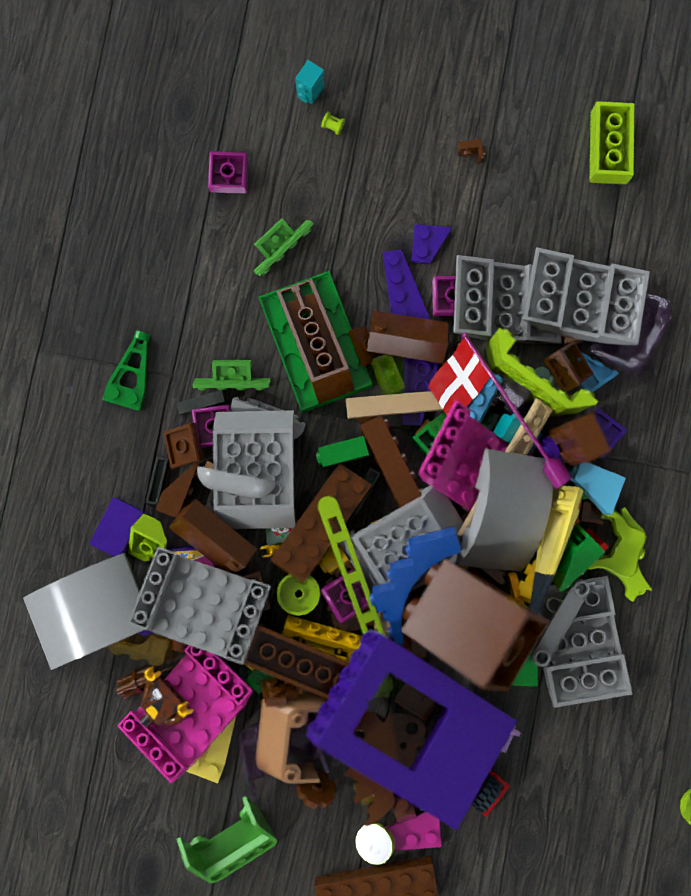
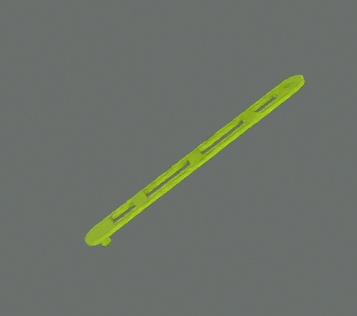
(329, 508)

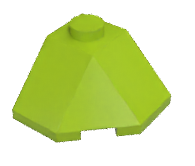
(146, 537)

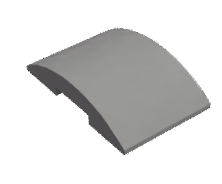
(494, 297)
(585, 298)
(508, 512)
(84, 610)
(589, 657)

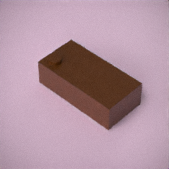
(408, 336)
(213, 537)

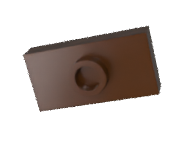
(360, 339)

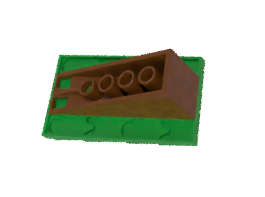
(315, 342)

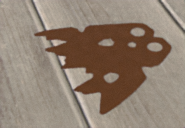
(387, 739)

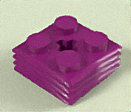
(219, 165)
(441, 289)
(203, 418)
(334, 596)

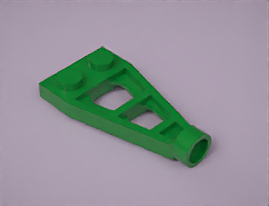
(126, 396)

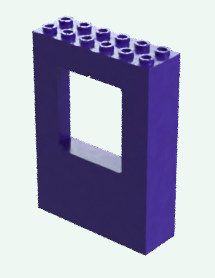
(453, 756)

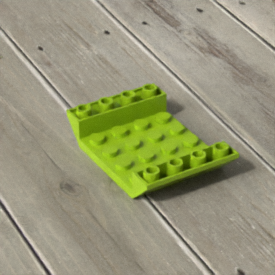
(540, 388)

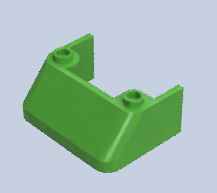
(230, 848)

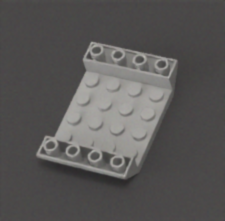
(257, 447)
(386, 538)
(199, 605)

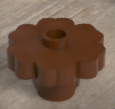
(319, 793)

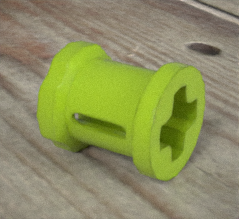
(332, 123)

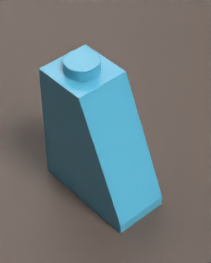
(598, 485)

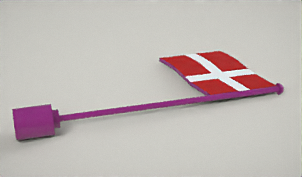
(463, 380)

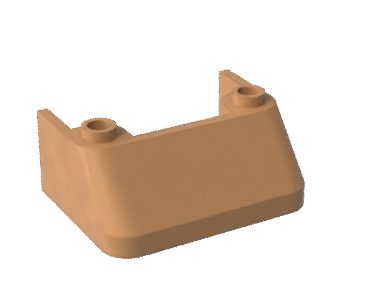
(274, 739)

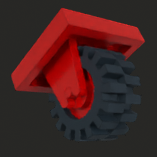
(490, 793)

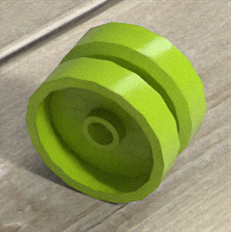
(295, 605)

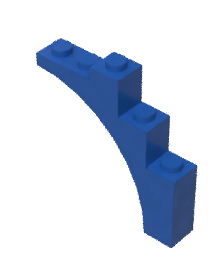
(422, 553)

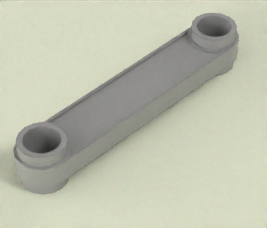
(560, 622)

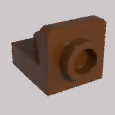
(472, 147)

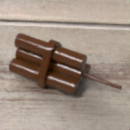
(134, 682)

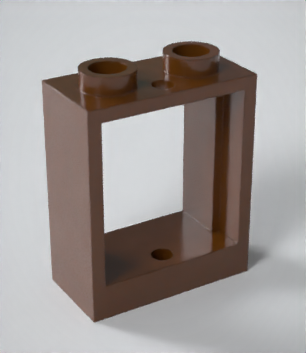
(567, 358)

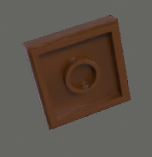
(183, 445)

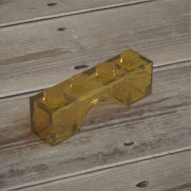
(153, 650)

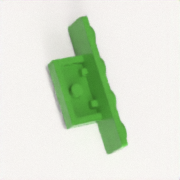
(277, 241)
(231, 375)

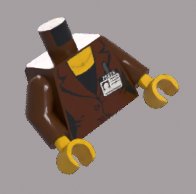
(162, 702)

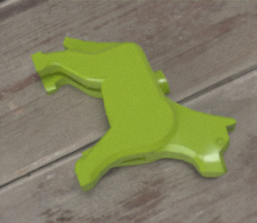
(625, 554)

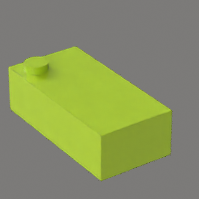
(612, 143)

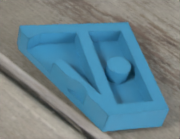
(600, 377)

